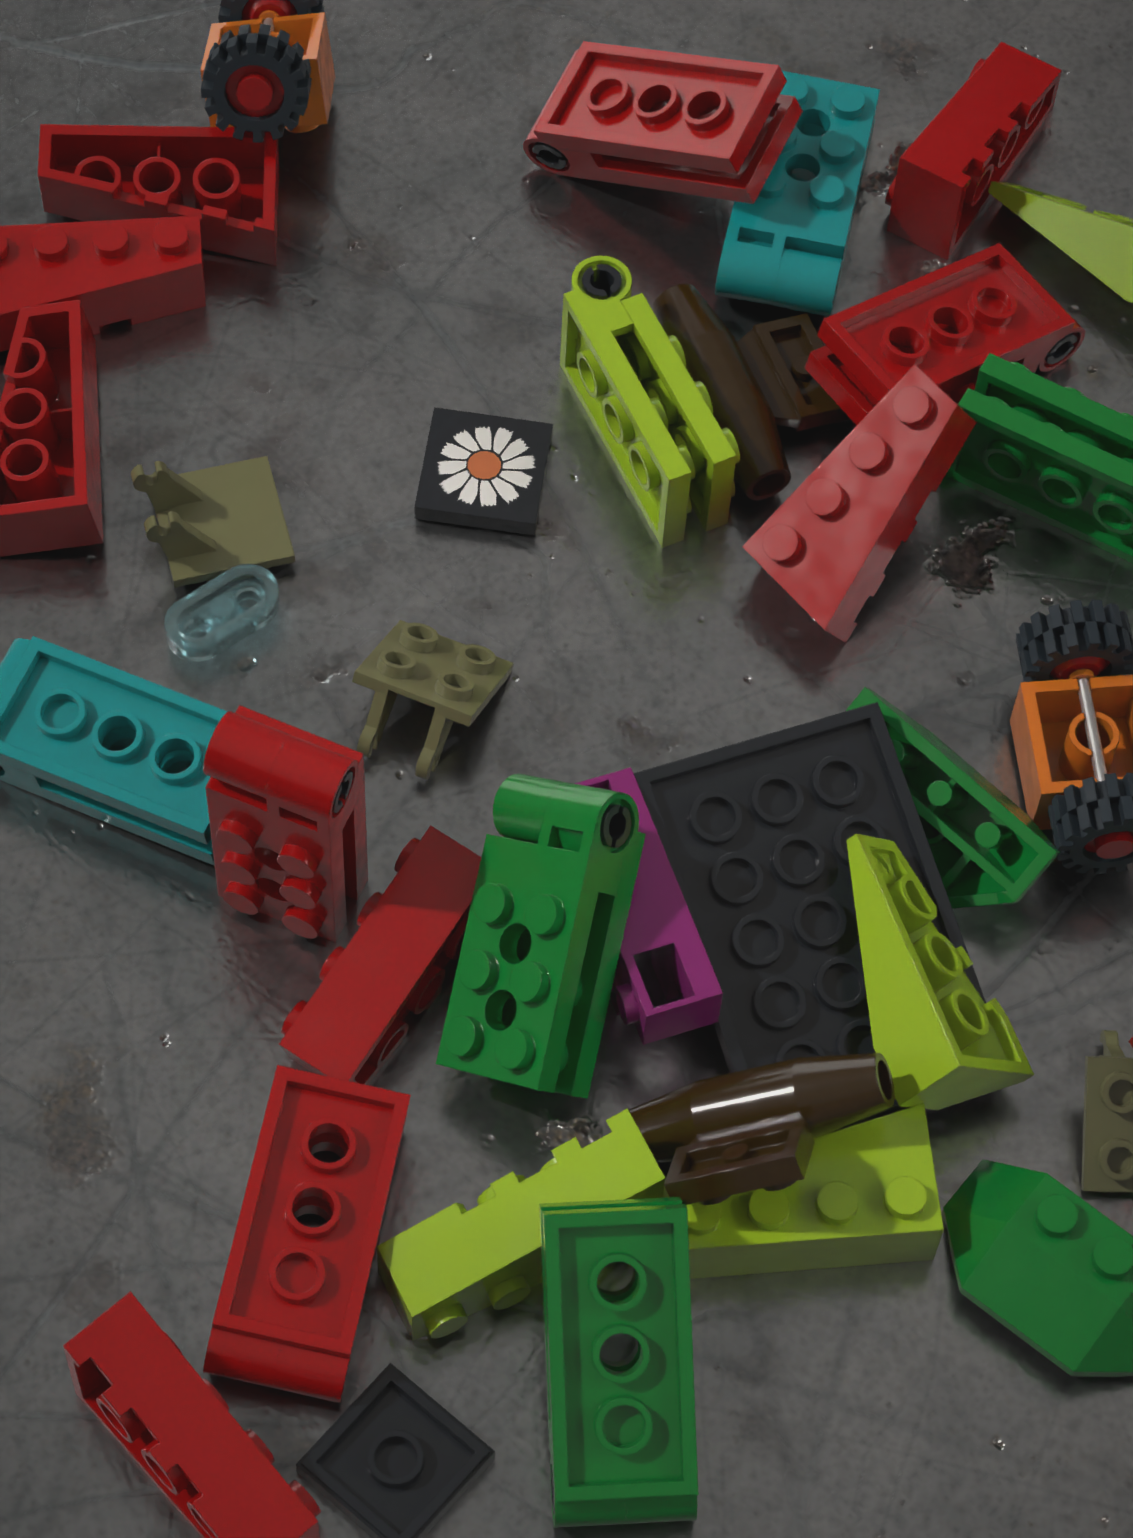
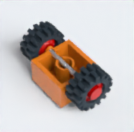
(268, 67)
(1078, 732)

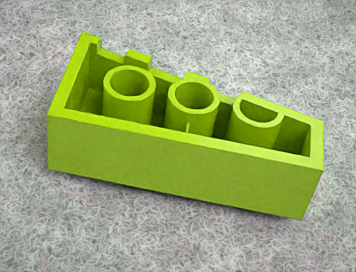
(861, 1204)
(493, 1251)

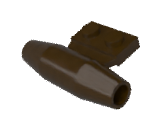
(751, 382)
(758, 1122)

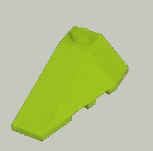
(1094, 240)
(919, 999)

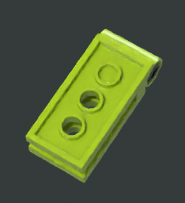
(645, 402)

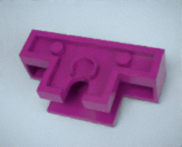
(663, 924)

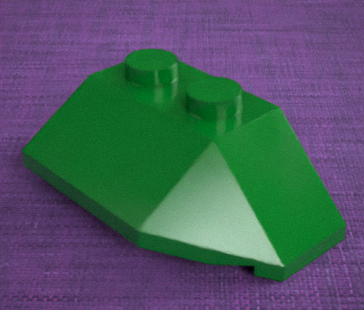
(976, 834)
(1045, 1267)

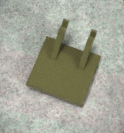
(215, 518)
(432, 671)
(1108, 1119)

